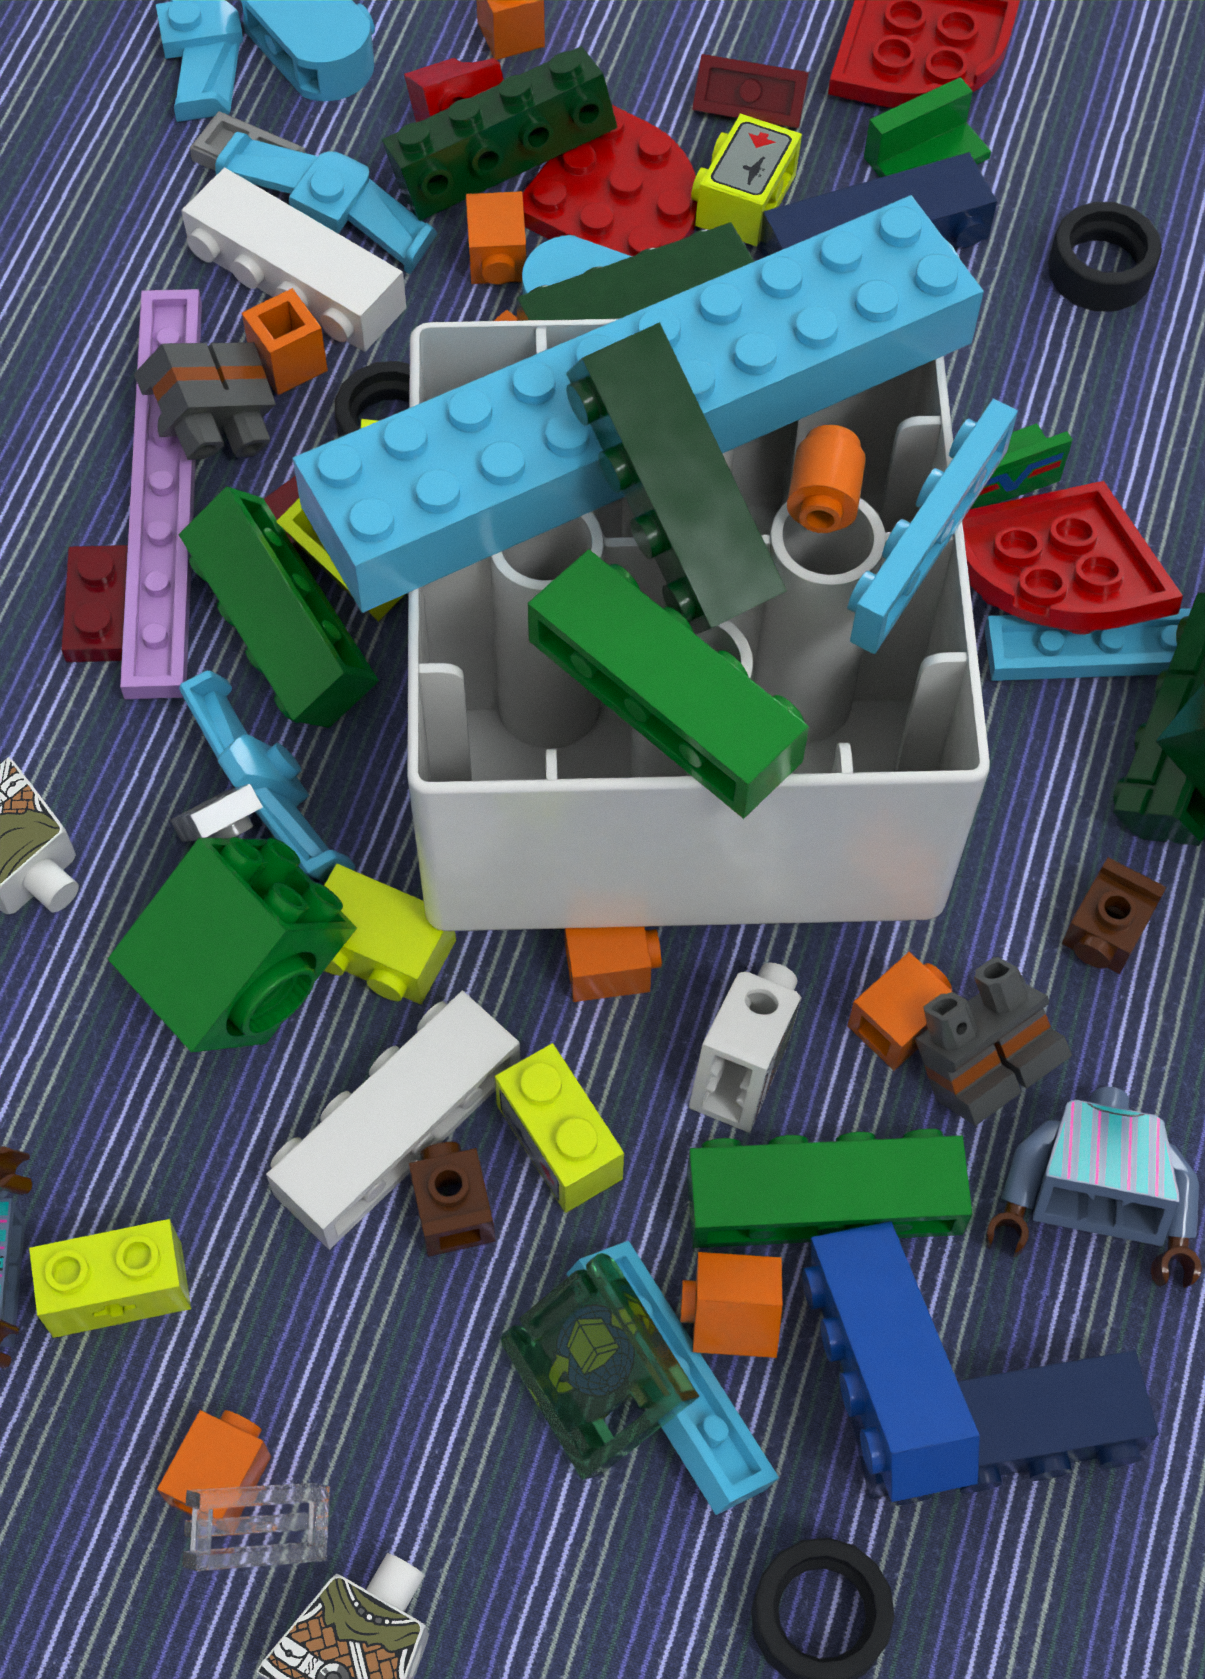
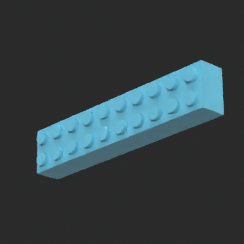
(757, 350)

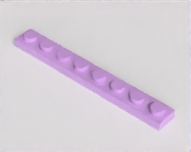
(159, 510)

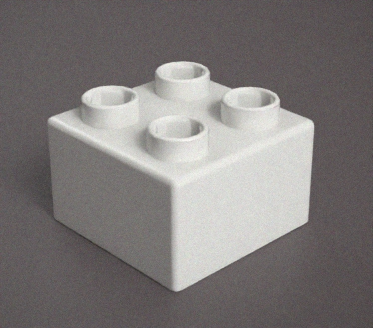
(566, 817)

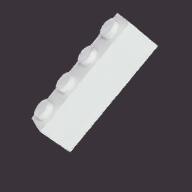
(284, 249)
(403, 1107)

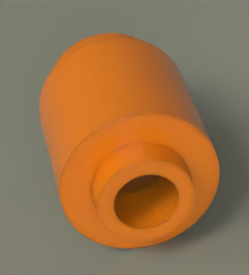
(827, 479)

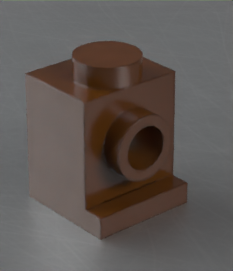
(1113, 916)
(454, 1220)

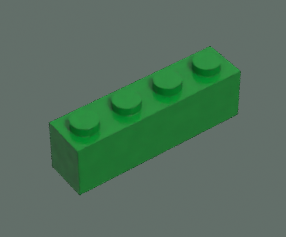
(277, 609)
(668, 682)
(821, 1188)

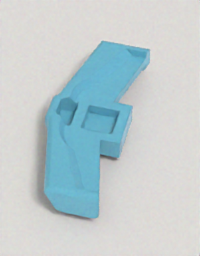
(209, 41)
(331, 192)
(267, 768)

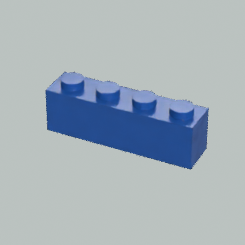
(891, 1363)

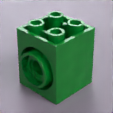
(232, 942)

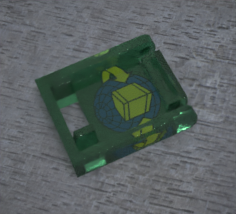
(591, 1359)

